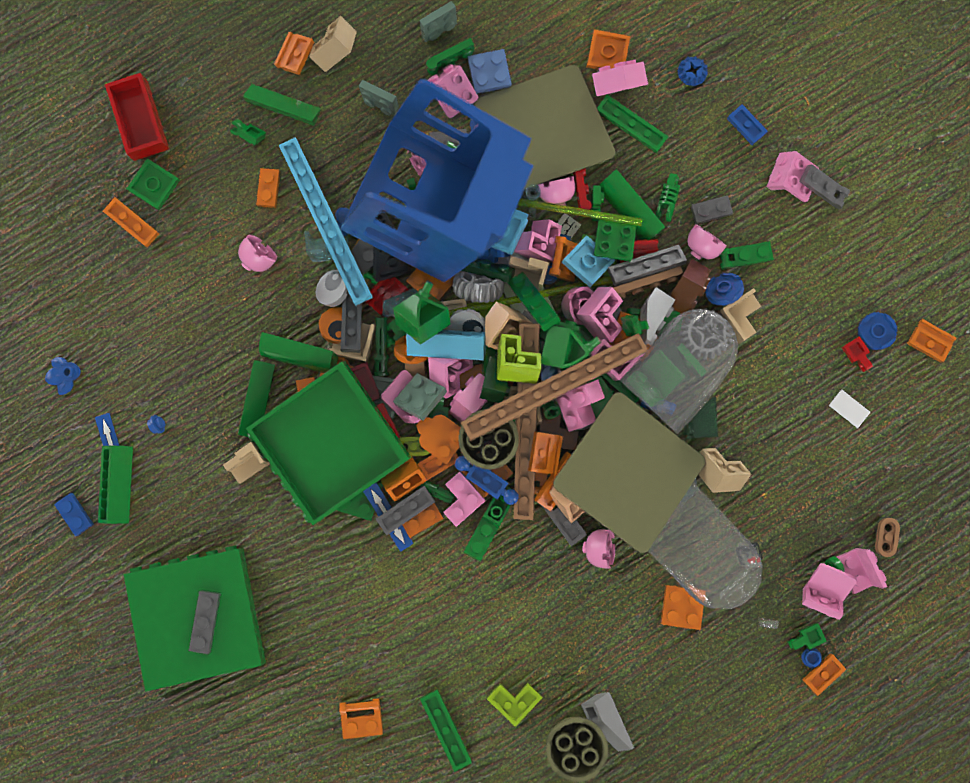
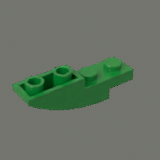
(487, 528)

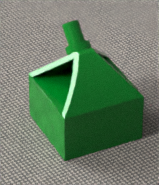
(422, 315)
(566, 347)

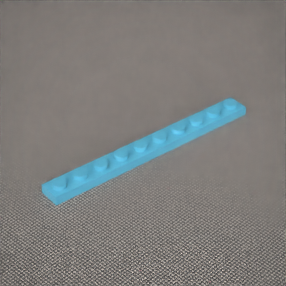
(325, 222)

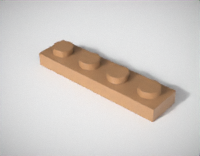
(653, 281)

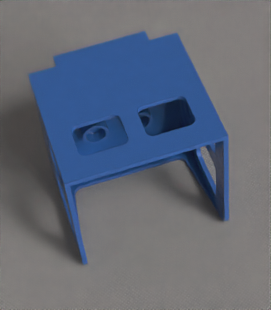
(460, 197)

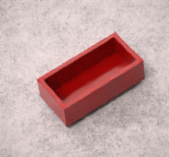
(136, 116)

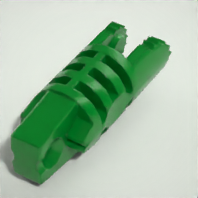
(668, 197)

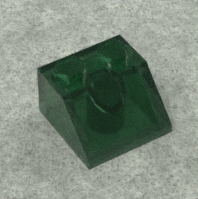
(703, 423)

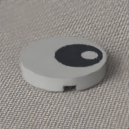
(331, 289)
(467, 321)

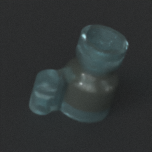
(531, 193)

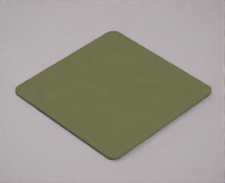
(559, 119)
(629, 472)

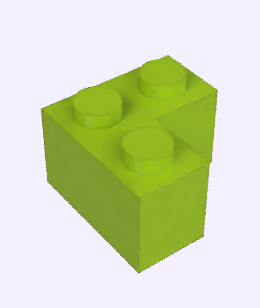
(515, 364)

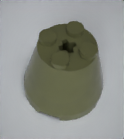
(500, 452)
(580, 760)

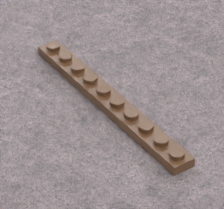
(554, 387)
(526, 426)

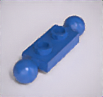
(487, 481)

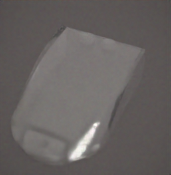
(684, 366)
(708, 553)

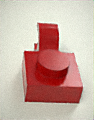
(857, 351)

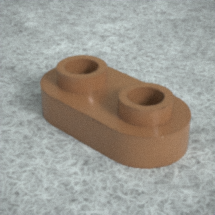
(889, 537)

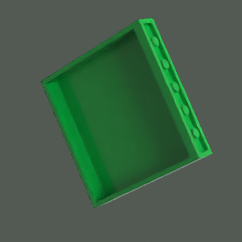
(328, 443)
(164, 614)

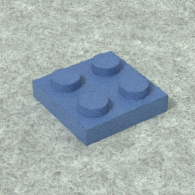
(489, 71)

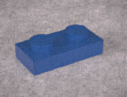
(747, 124)
(74, 514)

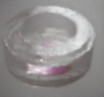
(769, 623)

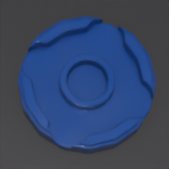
(724, 289)
(877, 331)

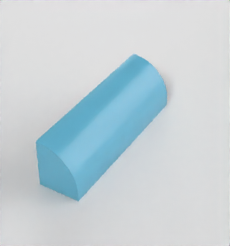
(450, 345)

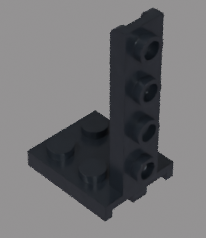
(384, 264)

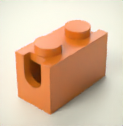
(403, 479)

